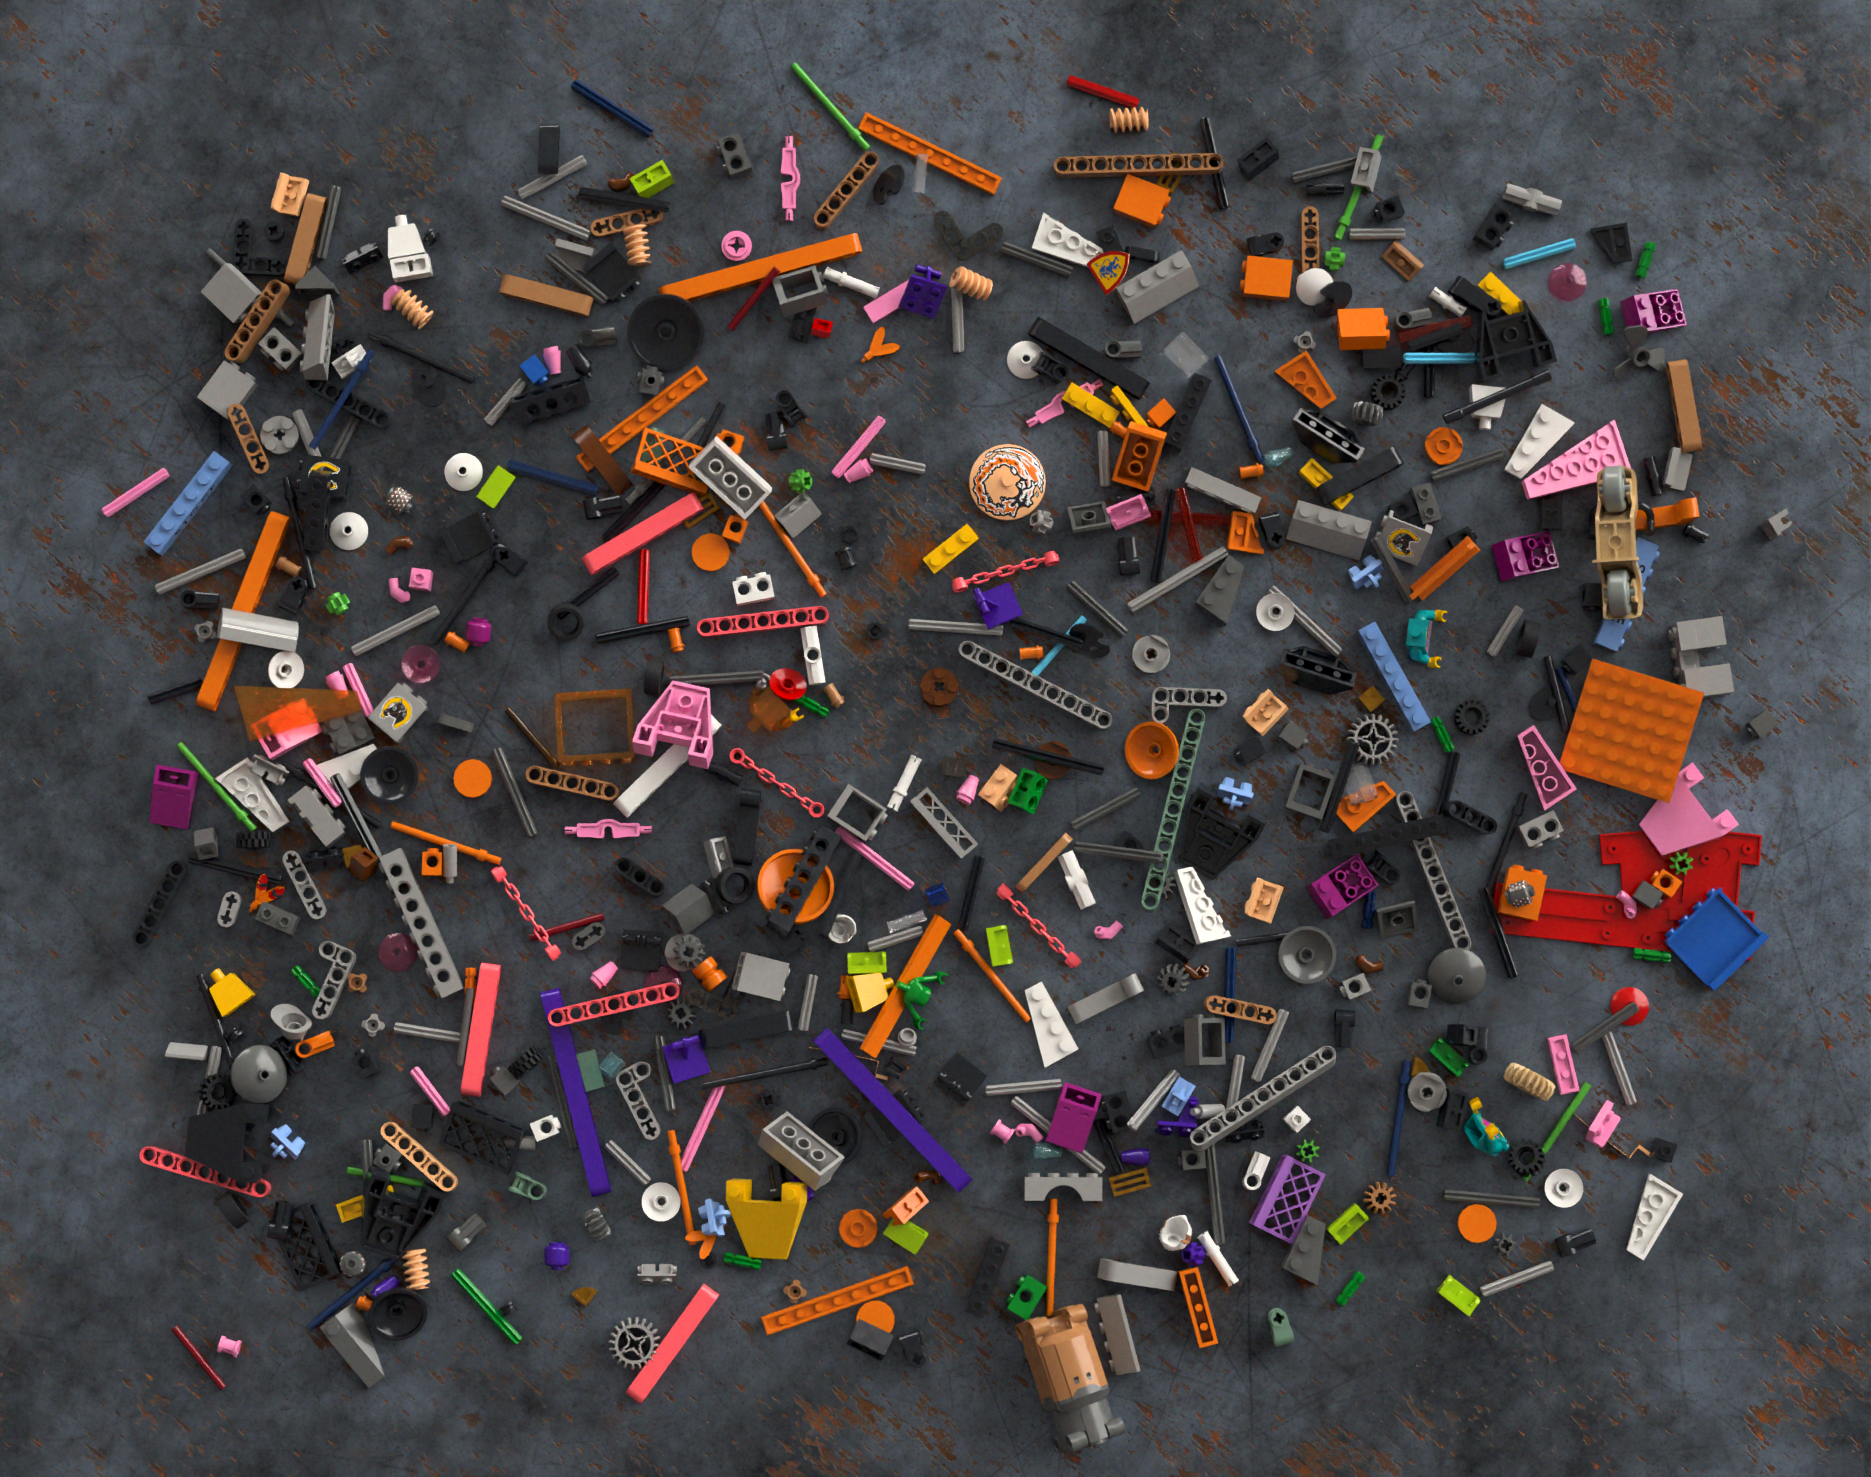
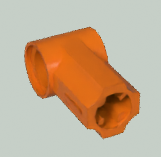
(317, 1044)

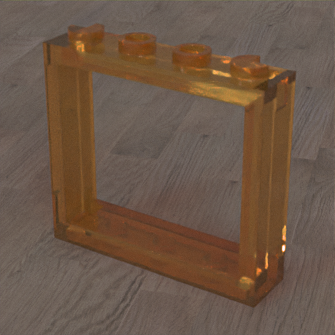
(606, 758)

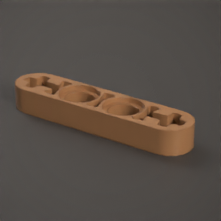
(626, 218)
(1309, 243)
(245, 439)
(1043, 863)
(1240, 1009)

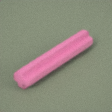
(357, 686)
(322, 782)
(430, 1091)

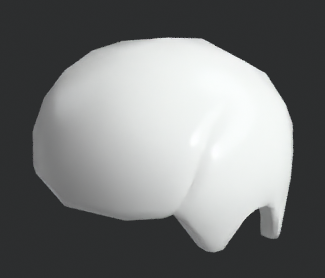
(843, 929)

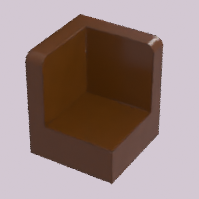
(363, 864)

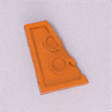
(1307, 379)

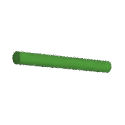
(394, 1178)

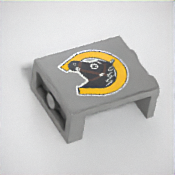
(1404, 539)
(398, 711)

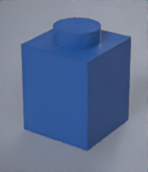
(535, 371)

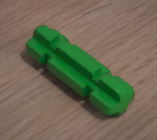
(1645, 260)
(1606, 318)
(812, 706)
(1442, 734)
(1651, 955)
(306, 981)
(743, 1261)
(1350, 1288)

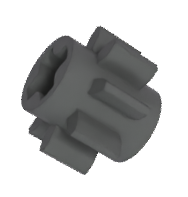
(1499, 1242)

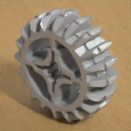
(1381, 739)
(620, 1352)

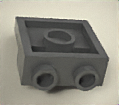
(348, 732)

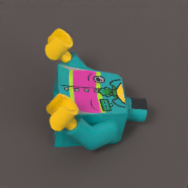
(1419, 636)
(1483, 1134)

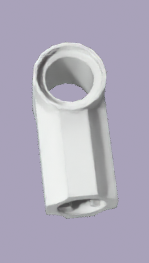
(1256, 1169)

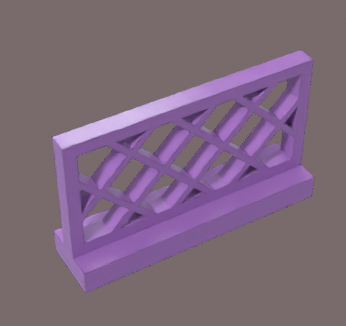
(1271, 1194)

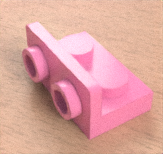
(1603, 1125)

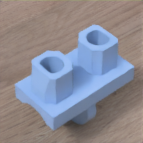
(1369, 575)
(1233, 795)
(1178, 1096)
(280, 1137)
(716, 1218)

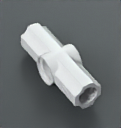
(811, 643)
(1076, 880)

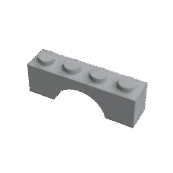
(1038, 1187)

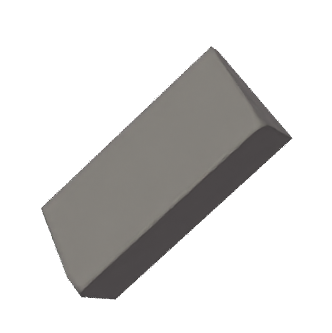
(718, 855)
(187, 1051)

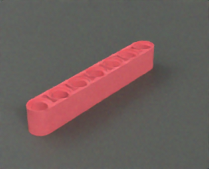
(642, 533)
(753, 621)
(605, 1010)
(480, 1029)
(195, 1171)
(672, 1343)

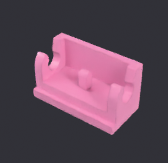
(1128, 512)

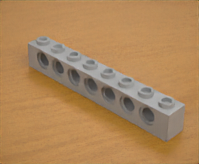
(387, 863)

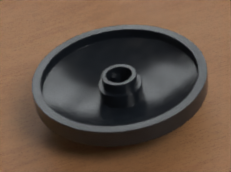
(665, 331)

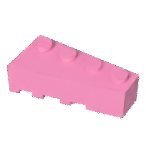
(1545, 770)

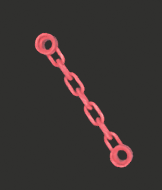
(1050, 559)
(772, 780)
(552, 951)
(1071, 960)

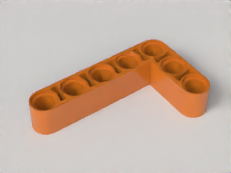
(1681, 513)

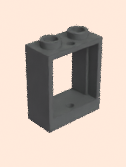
(804, 301)
(1305, 810)
(1193, 1040)

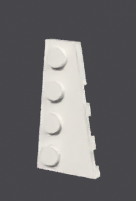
(1063, 243)

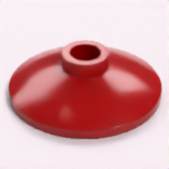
(787, 684)
(1628, 995)

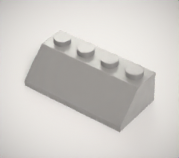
(1157, 287)
(318, 339)
(1328, 530)
(800, 1150)
(1118, 1334)

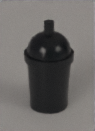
(580, 361)

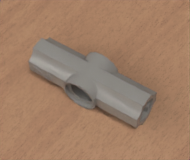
(1532, 200)

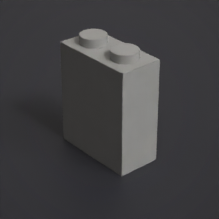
(231, 293)
(227, 388)
(761, 976)

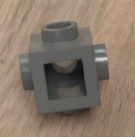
(649, 387)
(393, 1155)

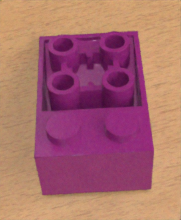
(1654, 311)
(1525, 555)
(172, 796)
(1342, 886)
(1073, 1117)

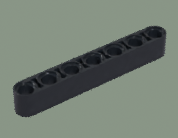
(1088, 358)

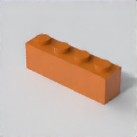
(1198, 1307)

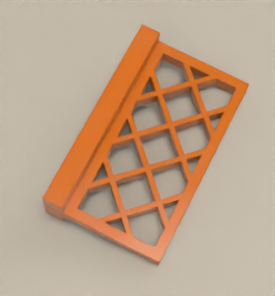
(663, 475)
(1444, 569)

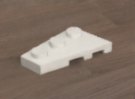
(347, 765)

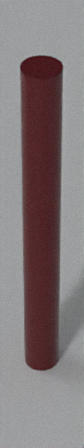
(754, 297)
(568, 926)
(198, 1357)

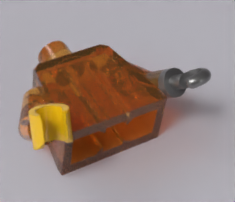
(769, 709)

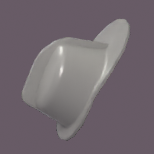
(291, 1021)

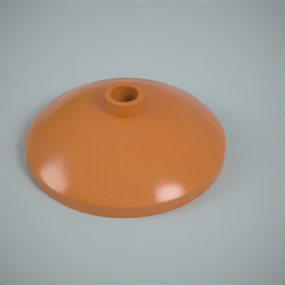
(1141, 750)

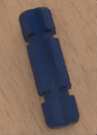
(1368, 912)

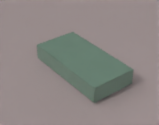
(590, 1071)

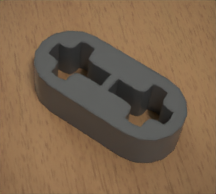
(455, 723)
(585, 932)

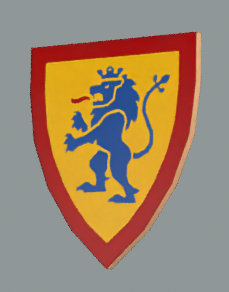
(1109, 269)

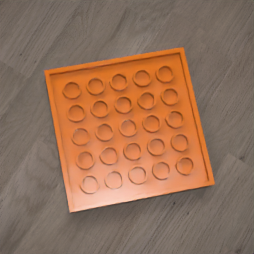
(1631, 730)

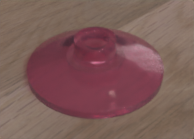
(1561, 288)
(413, 657)
(407, 956)
(665, 974)

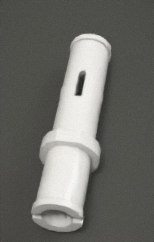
(850, 282)
(900, 790)
(1213, 1251)

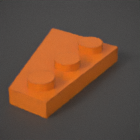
(1360, 813)

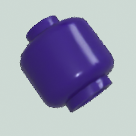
(556, 1255)

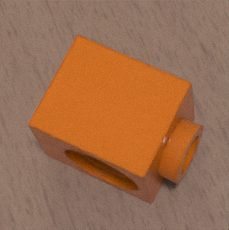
(1160, 414)
(738, 440)
(731, 536)
(432, 871)
(1674, 883)

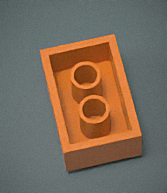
(1139, 456)

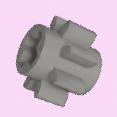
(1041, 521)

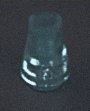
(1276, 457)
(1046, 1151)

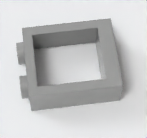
(842, 801)

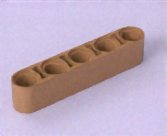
(848, 181)
(305, 238)
(546, 295)
(248, 325)
(1684, 406)
(562, 784)

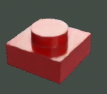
(821, 328)

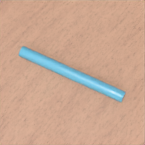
(1054, 651)

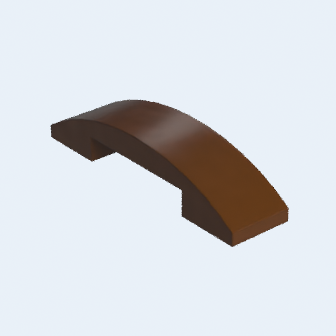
(602, 460)

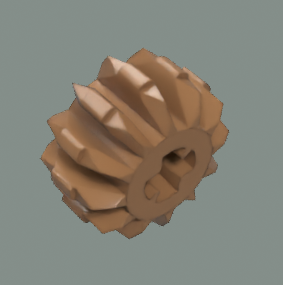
(1384, 1202)

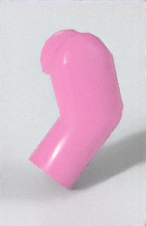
(396, 592)
(1630, 907)
(1108, 932)

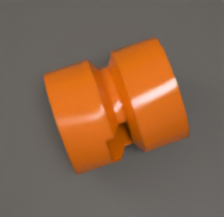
(709, 974)

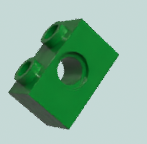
(1023, 1308)

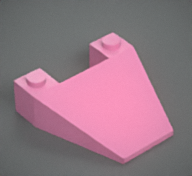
(679, 718)
(1684, 820)

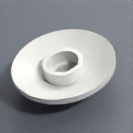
(1015, 359)
(465, 481)
(358, 532)
(1273, 621)
(293, 669)
(1573, 1190)
(650, 1201)

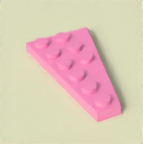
(1579, 464)

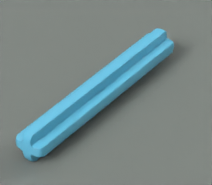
(1539, 253)
(1439, 358)

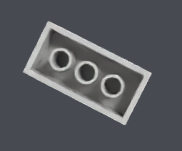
(730, 477)

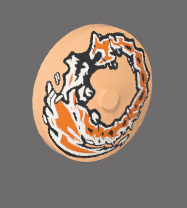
(1007, 482)

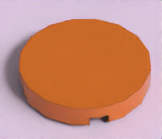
(1443, 446)
(710, 552)
(472, 778)
(1477, 1223)
(858, 1228)
(877, 1314)

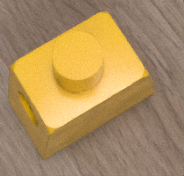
(868, 990)
(229, 992)

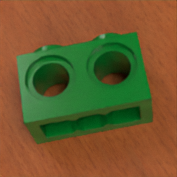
(1027, 791)

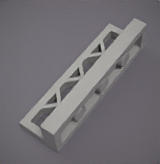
(1222, 491)
(935, 824)

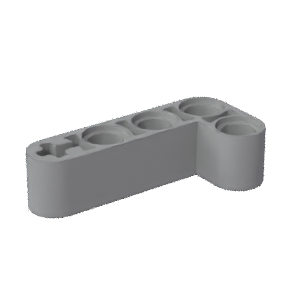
(1188, 701)
(330, 982)
(1105, 998)
(642, 1102)
(1137, 1274)

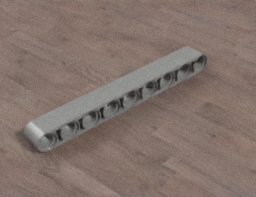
(1028, 678)
(1440, 878)
(1260, 1106)

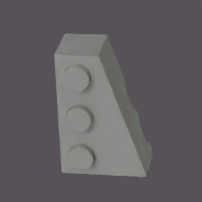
(318, 815)

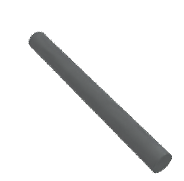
(465, 1026)

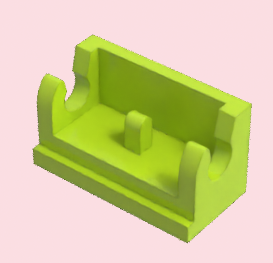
(652, 180)
(495, 487)
(999, 945)
(866, 962)
(1347, 1223)
(906, 1235)
(1458, 1295)

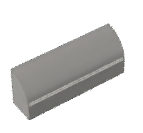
(258, 630)

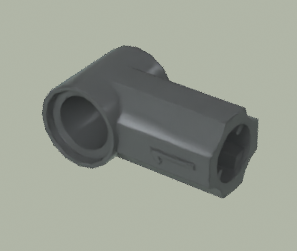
(1413, 318)
(1124, 349)
(463, 1235)

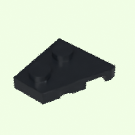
(1614, 242)

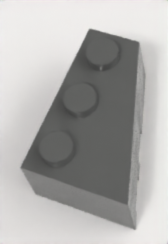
(1221, 591)
(1306, 1250)

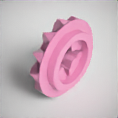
(730, 240)

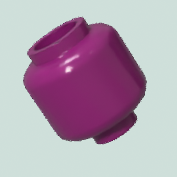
(478, 631)

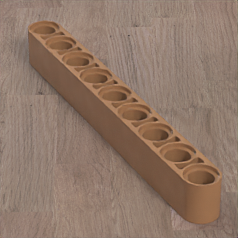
(1130, 160)

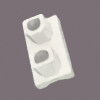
(346, 363)

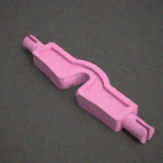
(789, 169)
(1055, 408)
(619, 830)

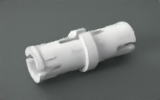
(1447, 302)

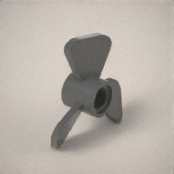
(1637, 353)

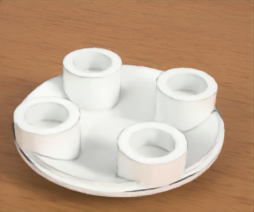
(1310, 284)

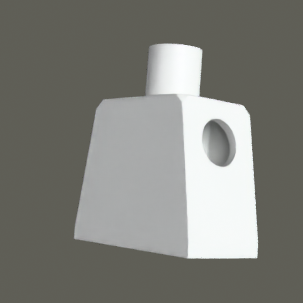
(404, 239)
(1490, 412)

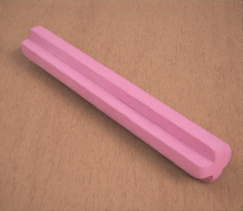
(858, 447)
(135, 492)

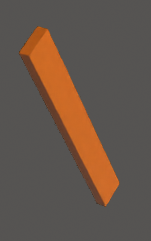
(937, 157)
(648, 413)
(915, 968)
(837, 1300)

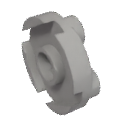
(288, 441)
(1161, 651)
(669, 954)
(1436, 1086)

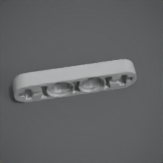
(302, 886)

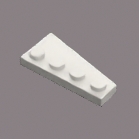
(1539, 437)
(254, 795)
(1200, 913)
(1049, 1027)
(1652, 1214)

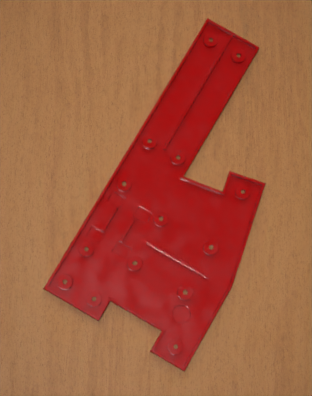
(1587, 917)

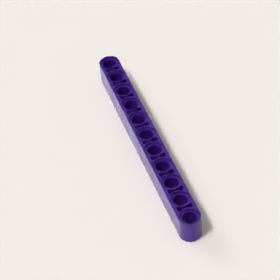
(576, 1096)
(892, 1110)

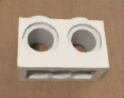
(411, 268)
(754, 594)

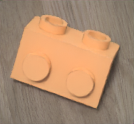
(289, 195)
(1264, 712)
(999, 788)
(1263, 900)

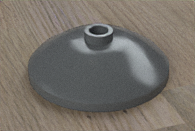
(1321, 954)
(1457, 964)
(247, 1073)

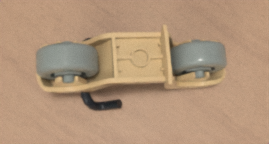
(1615, 534)

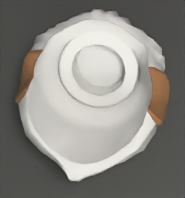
(1175, 1233)

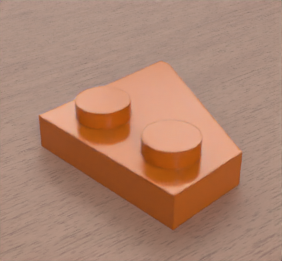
(1243, 534)

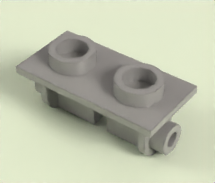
(263, 765)
(665, 1275)

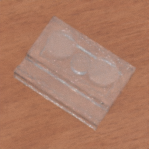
(1185, 354)
(1360, 784)

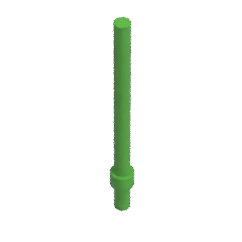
(854, 134)
(1345, 220)
(240, 814)
(1562, 1122)

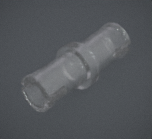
(920, 173)
(906, 921)

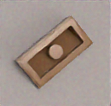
(1402, 261)

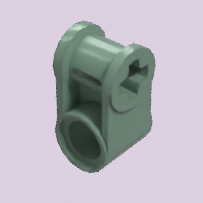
(526, 1186)
(1281, 1330)

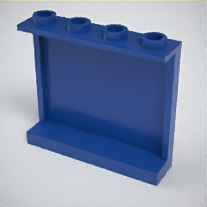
(1714, 939)

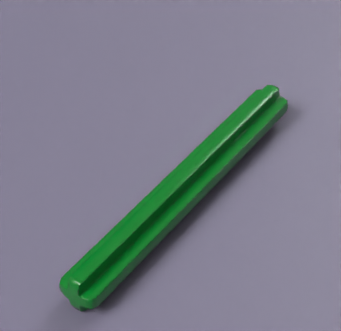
(486, 1306)

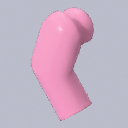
(389, 295)
(1028, 1130)

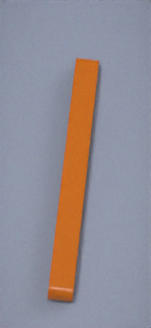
(757, 270)
(246, 601)

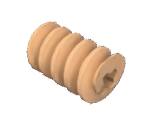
(1128, 119)
(636, 245)
(971, 282)
(411, 308)
(416, 1269)

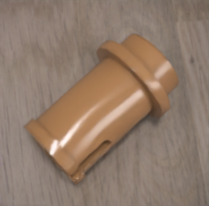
(288, 566)
(834, 695)

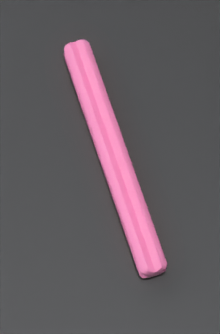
(874, 858)
(701, 1127)

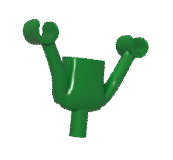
(917, 993)

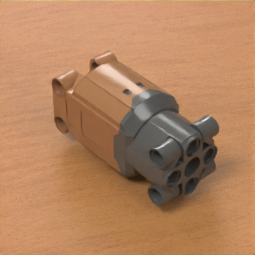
(1069, 1378)

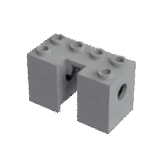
(1696, 636)

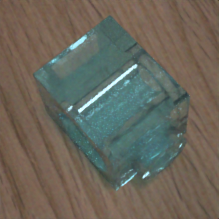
(612, 1064)

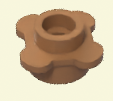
(352, 982)
(795, 1296)

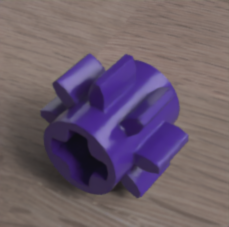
(1193, 1254)

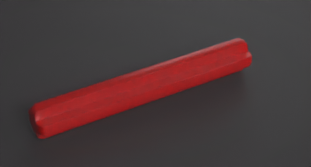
(1102, 91)
(643, 586)

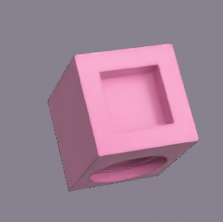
(421, 579)

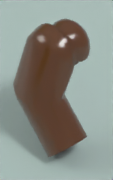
(620, 184)
(401, 541)
(1366, 966)
(1196, 973)
(935, 1176)

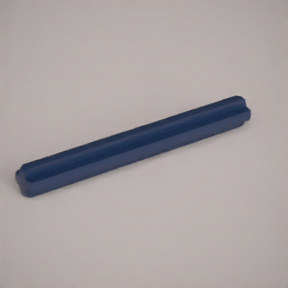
(612, 108)
(552, 477)
(1230, 981)

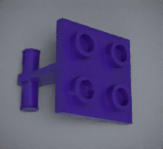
(922, 294)
(997, 605)
(685, 1059)
(1185, 1124)

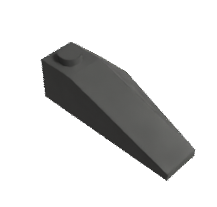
(352, 1339)

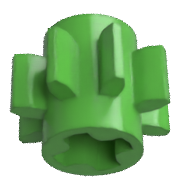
(1334, 259)
(800, 481)
(337, 603)
(1683, 868)
(1312, 1148)

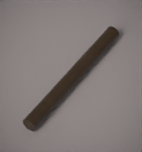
(532, 738)

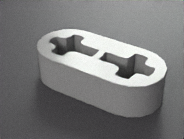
(225, 907)

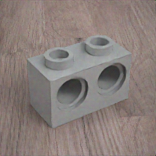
(283, 347)
(1538, 826)

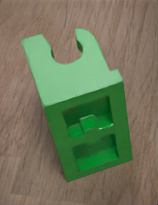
(1448, 1057)

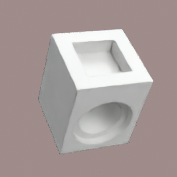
(1296, 1119)
(537, 1127)

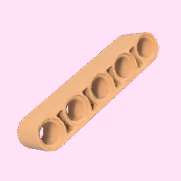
(428, 1159)

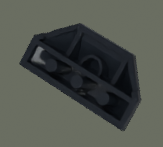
(1327, 436)
(1317, 670)

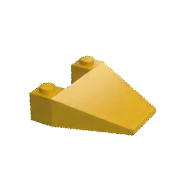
(766, 1225)

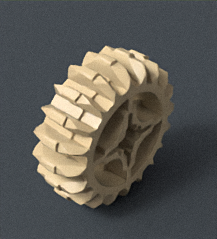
(1529, 1081)

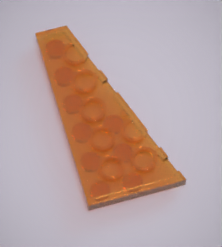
(280, 710)

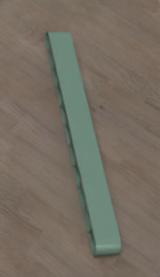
(1176, 801)

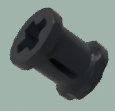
(846, 558)

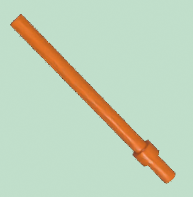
(813, 579)
(481, 855)
(967, 946)
(674, 1150)
(1053, 1219)

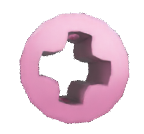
(1002, 1131)
(229, 1346)

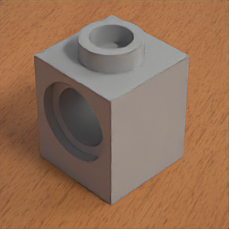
(1362, 983)

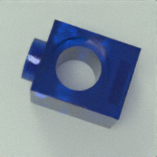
(937, 894)

